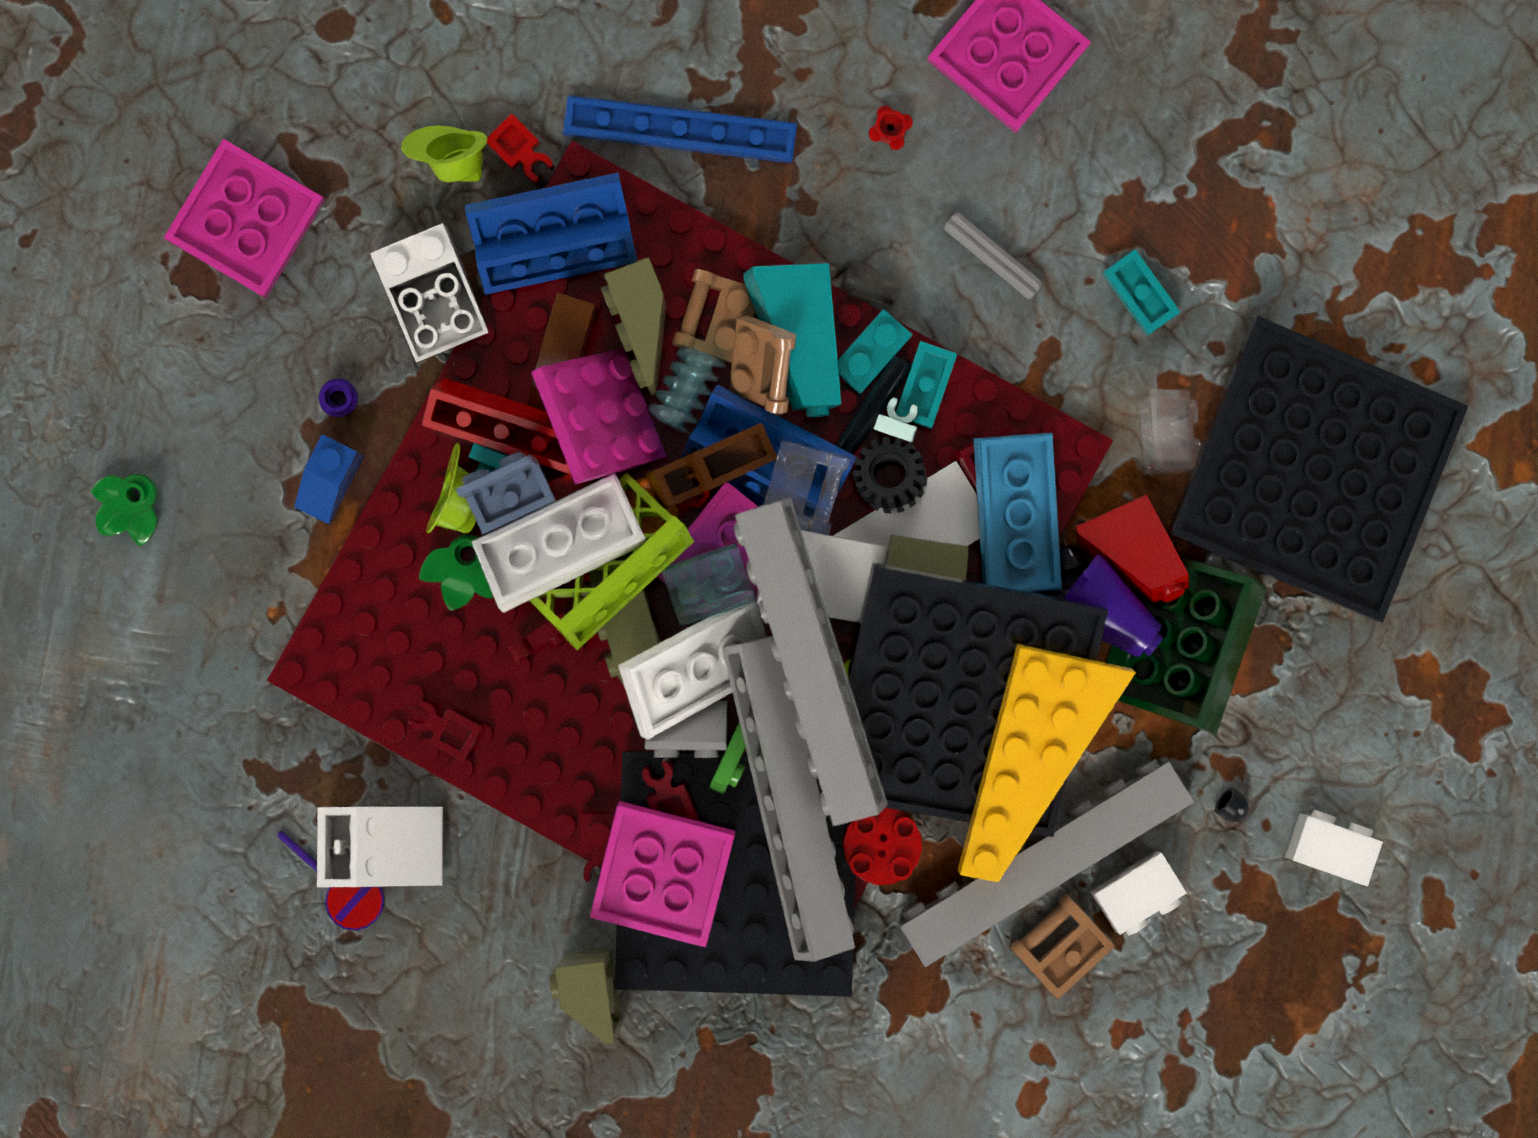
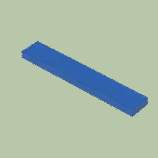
(679, 129)

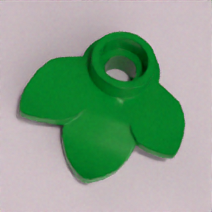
(122, 511)
(457, 577)

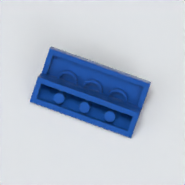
(551, 233)
(729, 414)

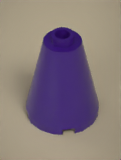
(1128, 621)

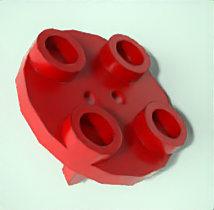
(901, 847)

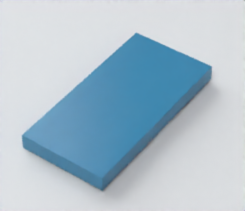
(1018, 512)

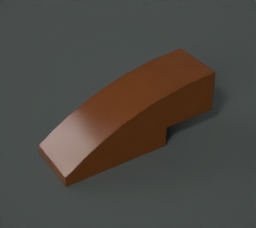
(564, 336)
(711, 466)

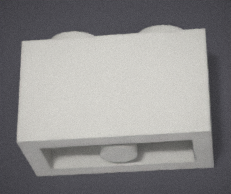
(1334, 849)
(1139, 893)

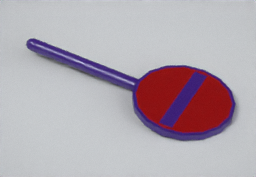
(347, 906)

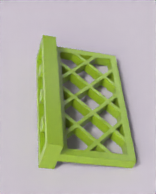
(627, 578)

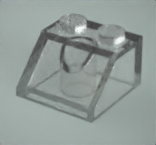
(1167, 431)

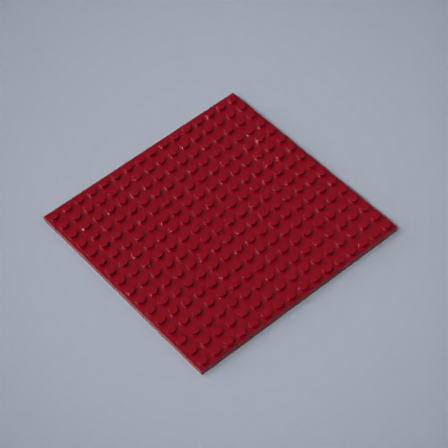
(557, 718)

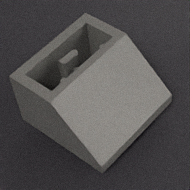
(703, 732)

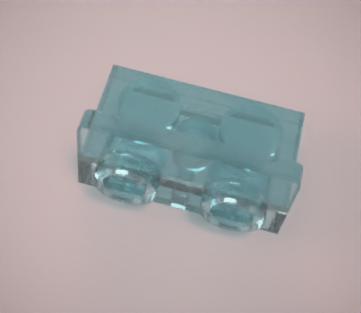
(708, 584)

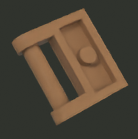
(731, 304)
(754, 362)
(1071, 955)

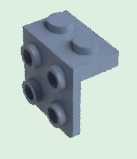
(507, 492)

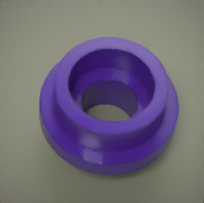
(326, 398)

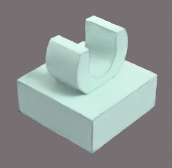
(897, 425)

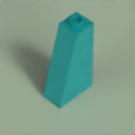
(801, 302)

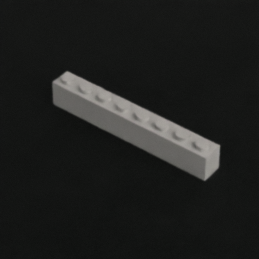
(810, 661)
(789, 804)
(1047, 861)

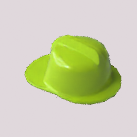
(448, 150)
(451, 510)

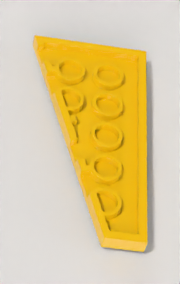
(1041, 732)

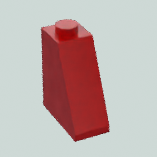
(1136, 549)

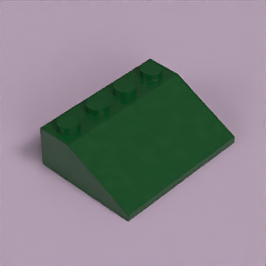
(1201, 648)

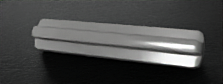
(993, 255)

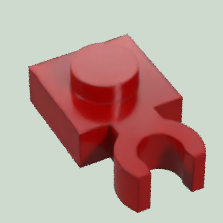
(516, 146)

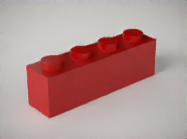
(493, 422)

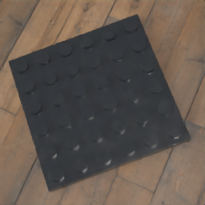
(1317, 469)
(935, 674)
(749, 932)

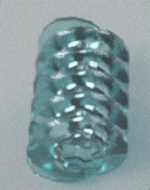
(685, 388)

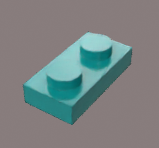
(1141, 292)
(872, 351)
(926, 383)

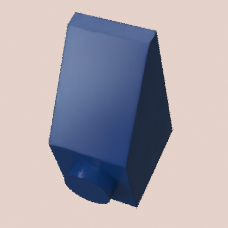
(327, 478)

